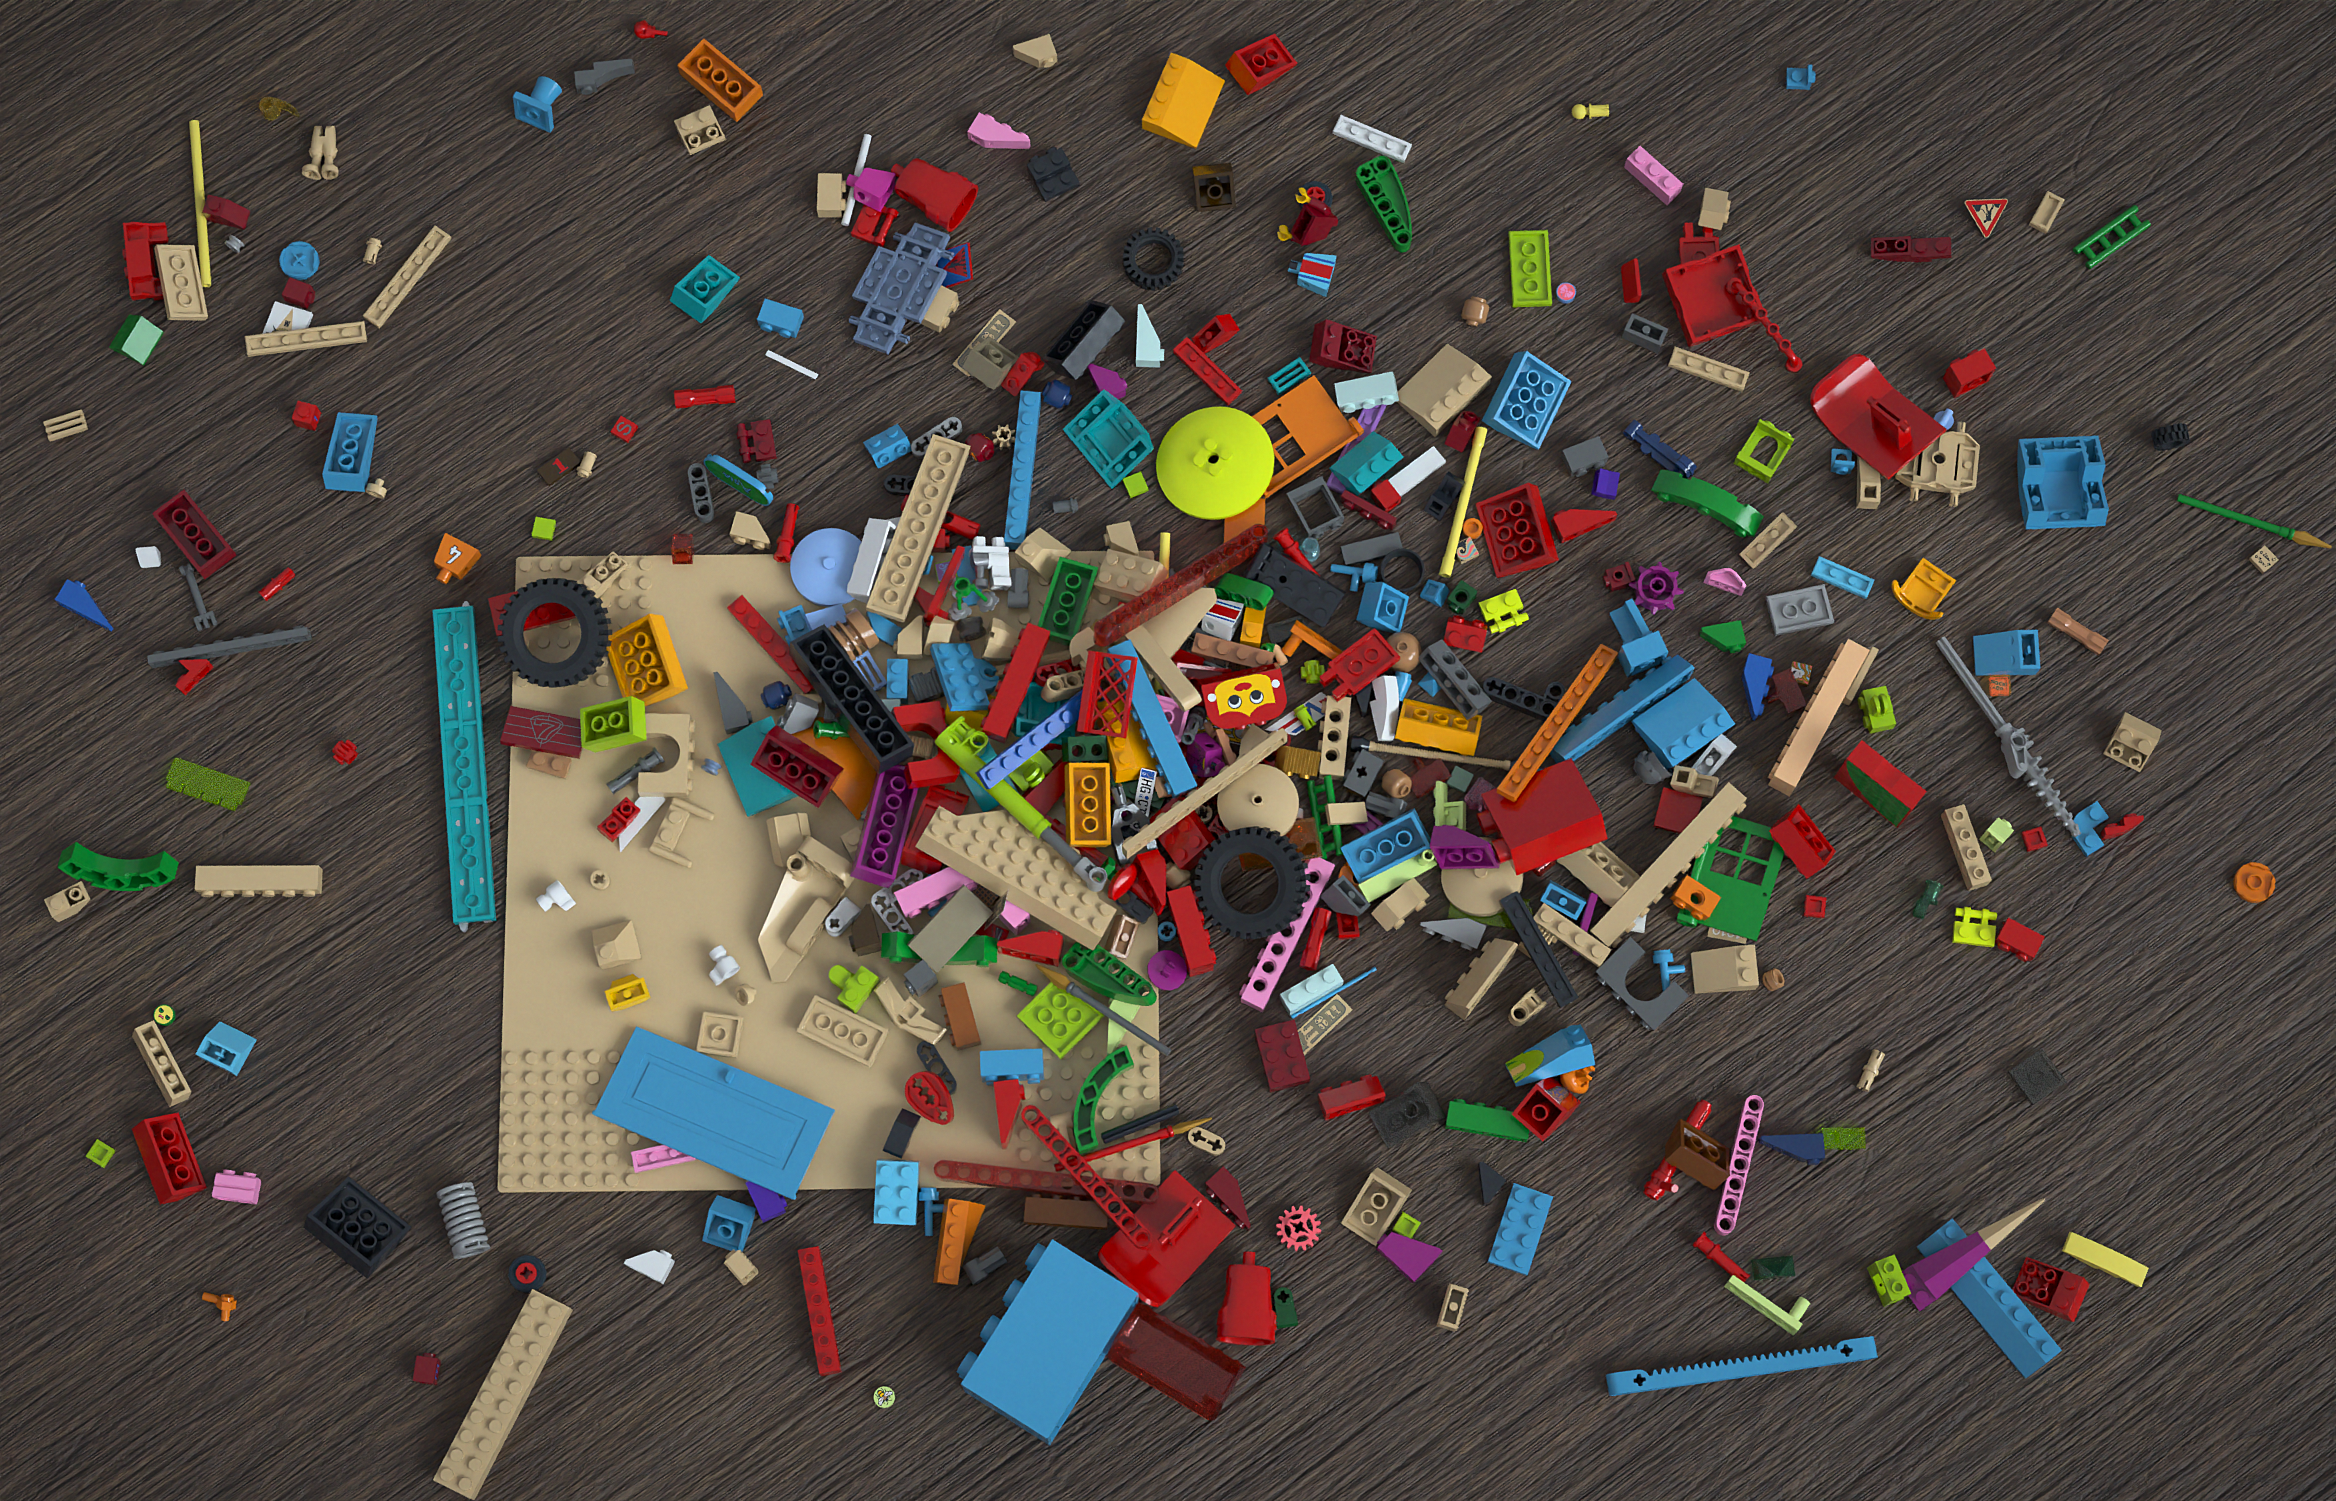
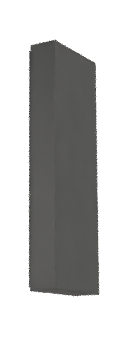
(1370, 549)

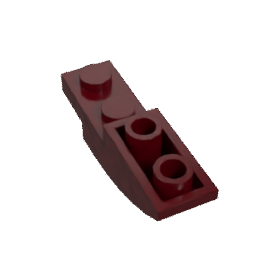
(1910, 250)

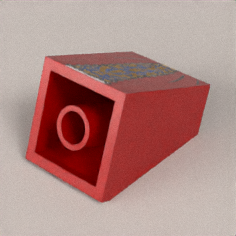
(1546, 1108)

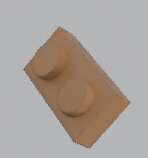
(549, 764)

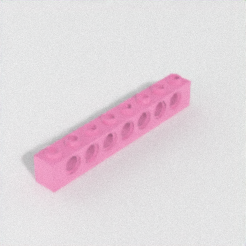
(1259, 999)

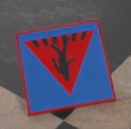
(959, 268)

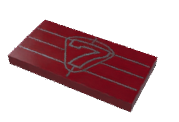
(542, 732)

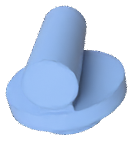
(1945, 418)

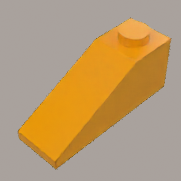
(1252, 627)

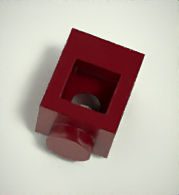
(1614, 583)

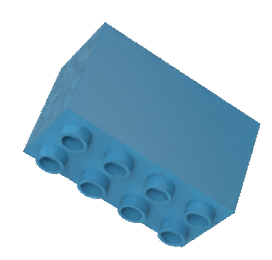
(1047, 1340)

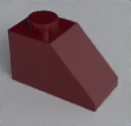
(225, 212)

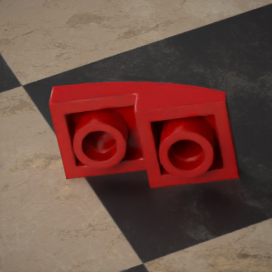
(619, 819)
(2126, 824)

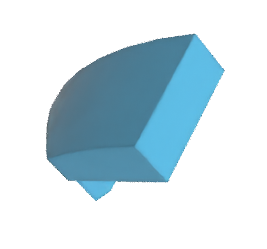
(883, 628)

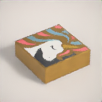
(1801, 672)

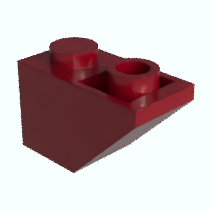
(1462, 430)

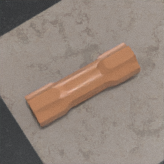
(2064, 623)

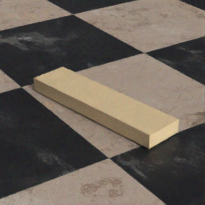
(1708, 369)

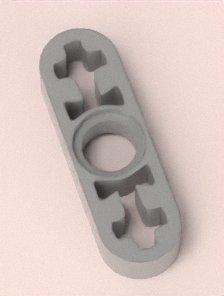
(938, 429)

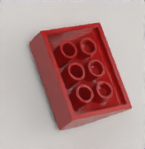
(1517, 530)

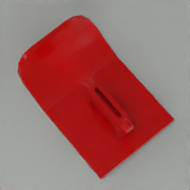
(1872, 416)
(1183, 1235)

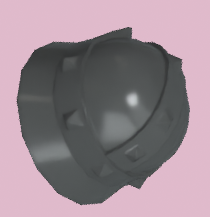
(1649, 768)

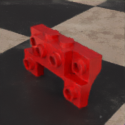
(140, 258)

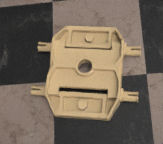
(1941, 476)

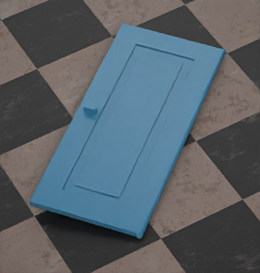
(714, 1112)

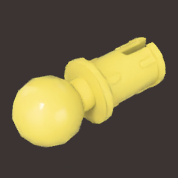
(1580, 111)

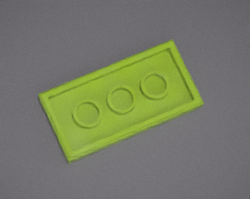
(1530, 268)

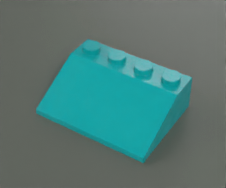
(754, 787)

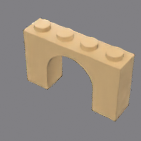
(677, 780)

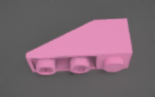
(992, 134)

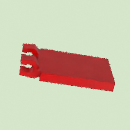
(1697, 247)
(1359, 665)

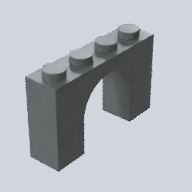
(1614, 974)

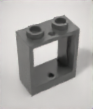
(1310, 489)

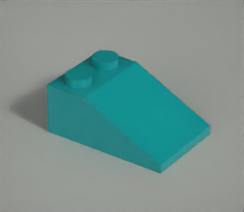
(703, 288)
(982, 797)

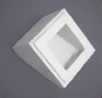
(148, 557)

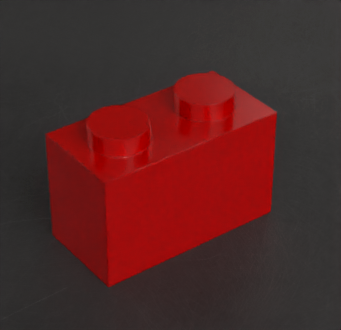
(2019, 940)

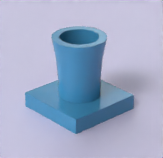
(537, 108)

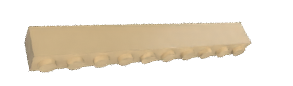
(1669, 865)

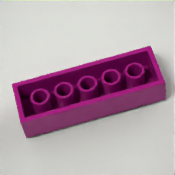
(884, 828)

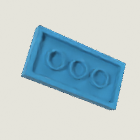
(1520, 1229)

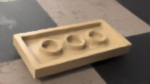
(181, 282)
(842, 1031)

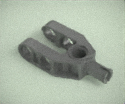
(1134, 814)

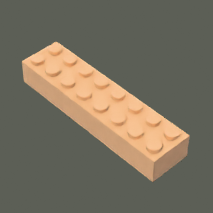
(1820, 713)

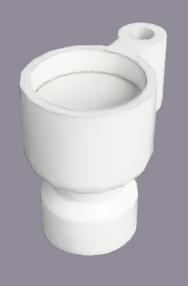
(555, 894)
(725, 966)

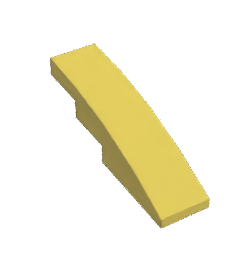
(2105, 1259)

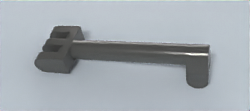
(203, 616)

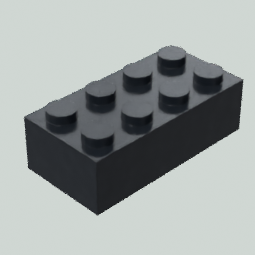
(1083, 339)

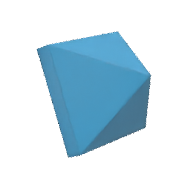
(1429, 684)

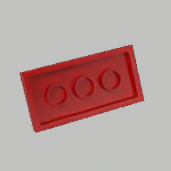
(541, 616)

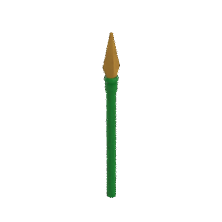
(2299, 537)

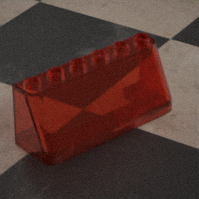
(1175, 1362)

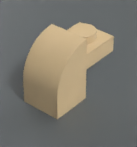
(1079, 647)
(1690, 782)

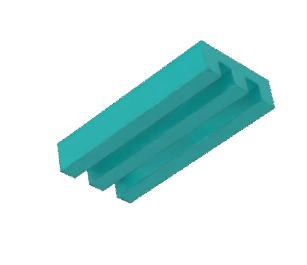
(1279, 390)

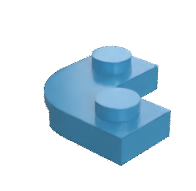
(2087, 820)

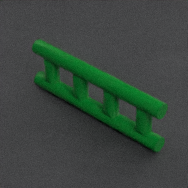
(2108, 247)
(1317, 809)

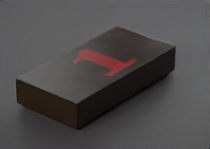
(559, 466)

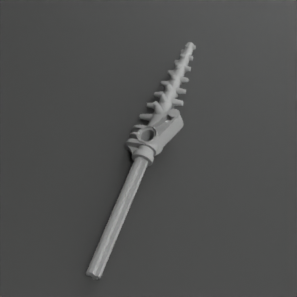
(2013, 744)

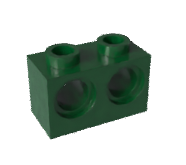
(1084, 746)

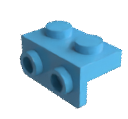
(888, 446)
(793, 622)

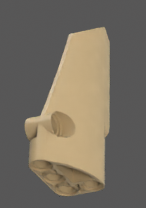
(1173, 625)
(802, 906)

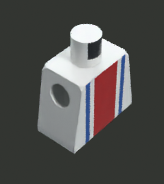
(1223, 619)

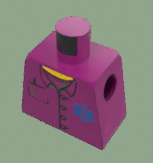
(1204, 756)

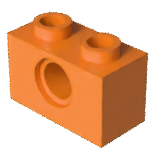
(1706, 898)

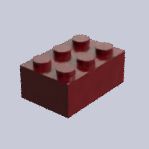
(1282, 1056)

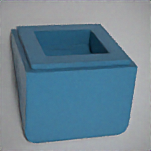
(1435, 592)

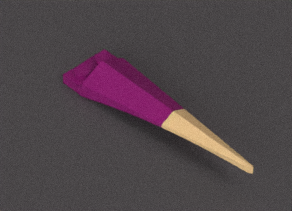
(1939, 1271)

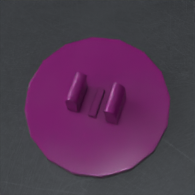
(1167, 970)

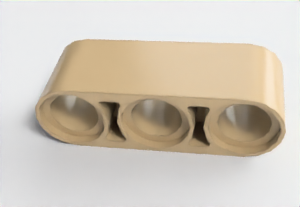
(1063, 686)

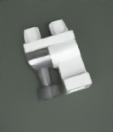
(992, 558)

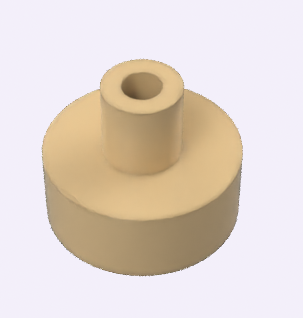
(376, 489)
(745, 994)

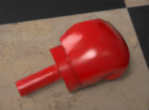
(644, 30)

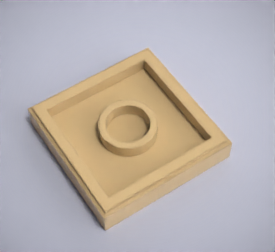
(719, 1034)

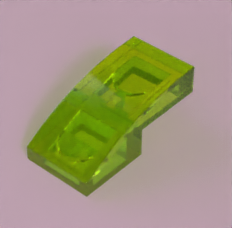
(1844, 1138)

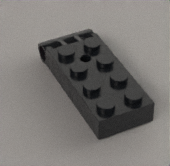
(1302, 591)

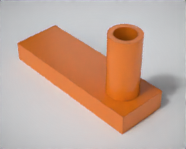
(1302, 632)

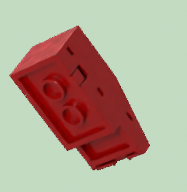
(935, 797)

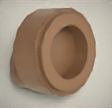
(1773, 979)

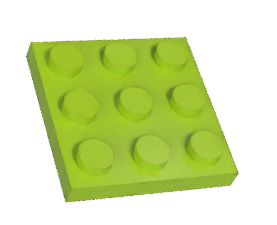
(1059, 1019)

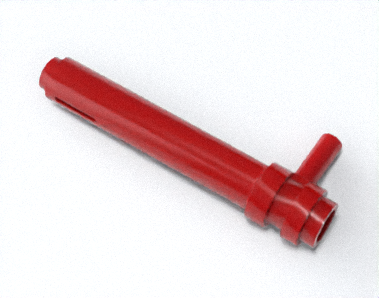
(1661, 1177)

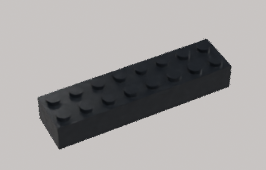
(851, 699)

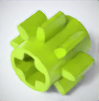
(1312, 671)

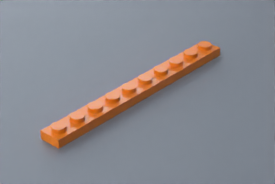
(1557, 723)

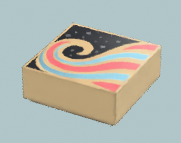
(1466, 550)

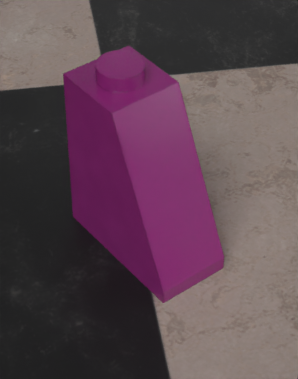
(1407, 1254)

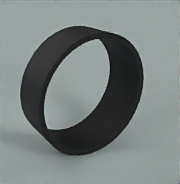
(1406, 553)

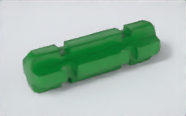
(1017, 983)

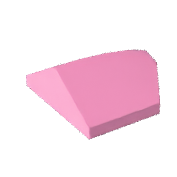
(1726, 580)

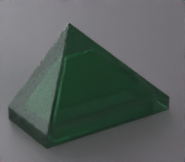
(1773, 1268)

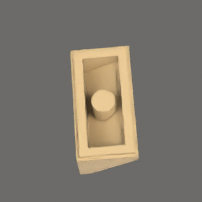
(939, 633)

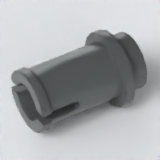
(1065, 506)

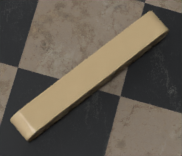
(1162, 667)

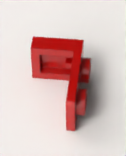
(1021, 372)

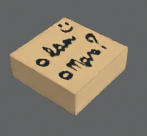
(2263, 559)

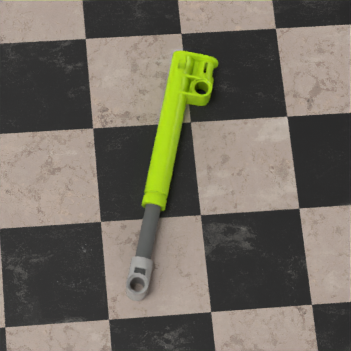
(959, 746)

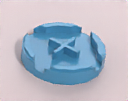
(299, 260)

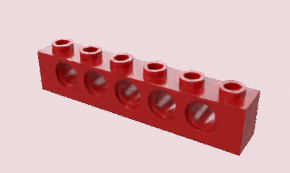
(819, 1311)

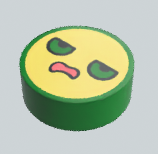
(164, 1015)

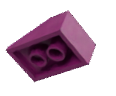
(1460, 849)

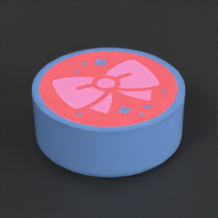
(1565, 292)

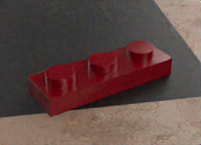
(1368, 510)

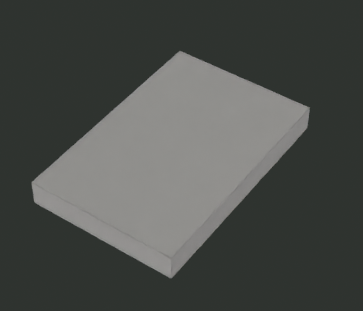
(1799, 609)

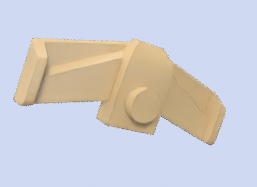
(908, 1013)

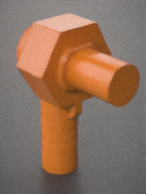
(225, 1303)

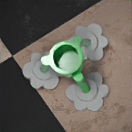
(961, 589)

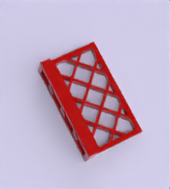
(1091, 694)

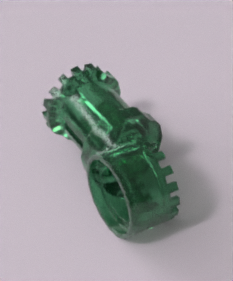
(1928, 898)

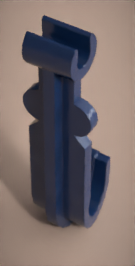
(1660, 452)

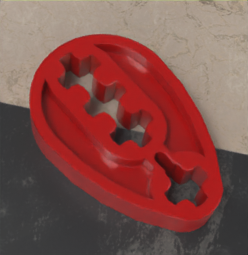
(937, 1088)

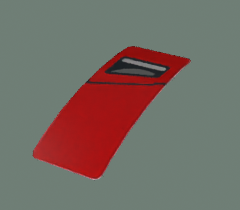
(993, 931)

